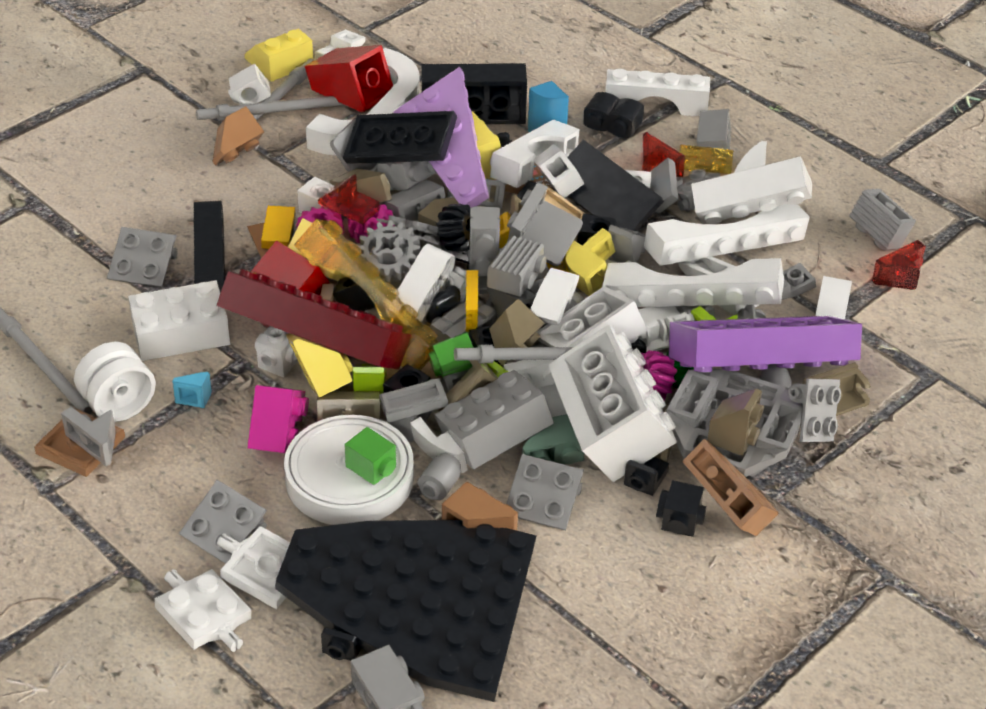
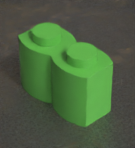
(443, 359)

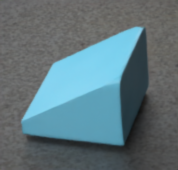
(192, 389)

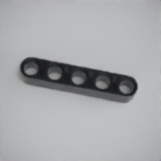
(209, 242)

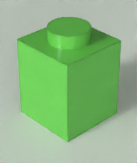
(370, 456)

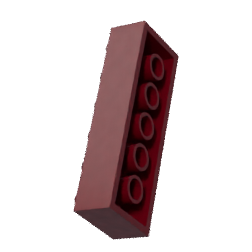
(314, 318)

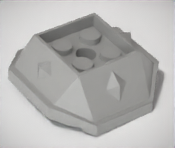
(701, 396)

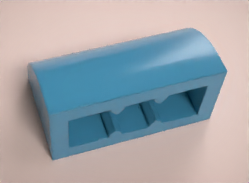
(546, 104)

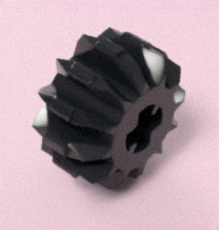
(454, 227)

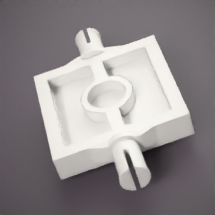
(255, 564)
(203, 609)

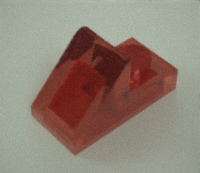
(655, 152)
(349, 202)
(900, 267)

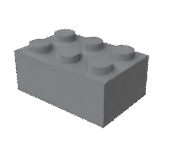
(495, 418)

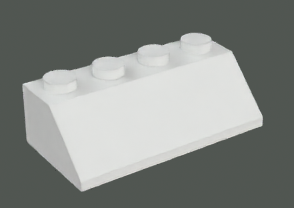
(752, 191)

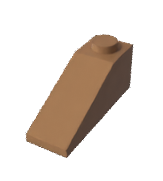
(730, 488)

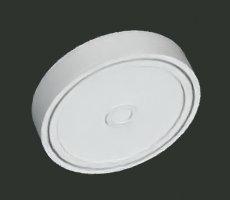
(332, 492)

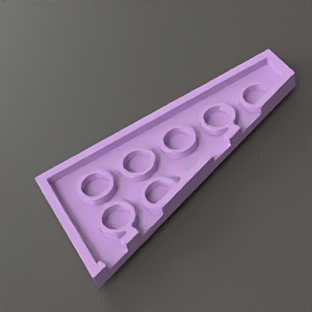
(462, 166)

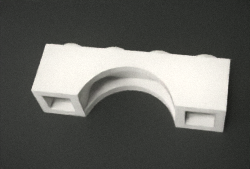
(687, 92)
(515, 161)

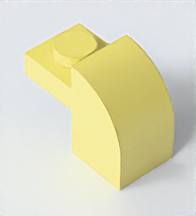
(589, 261)

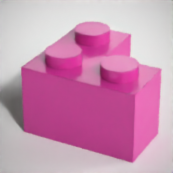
(275, 417)

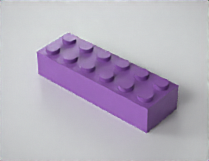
(764, 342)

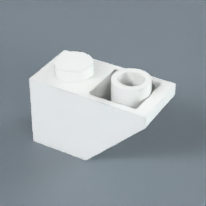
(558, 171)

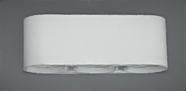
(426, 278)

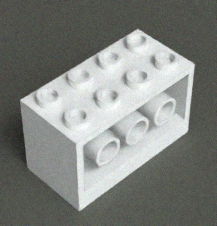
(612, 402)

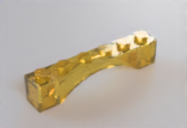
(327, 247)

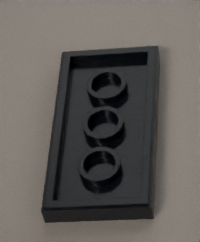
(400, 137)
(611, 190)

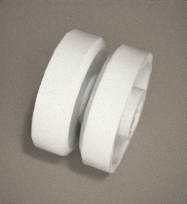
(114, 380)

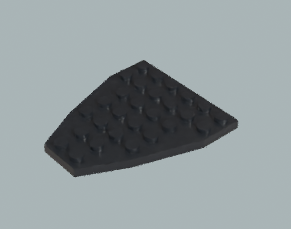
(421, 586)

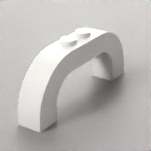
(405, 87)

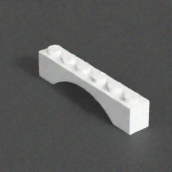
(682, 241)
(747, 284)

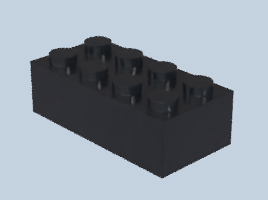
(494, 90)

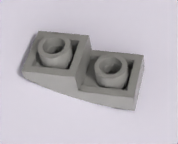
(797, 281)

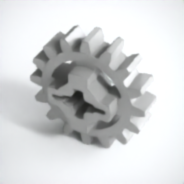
(389, 249)

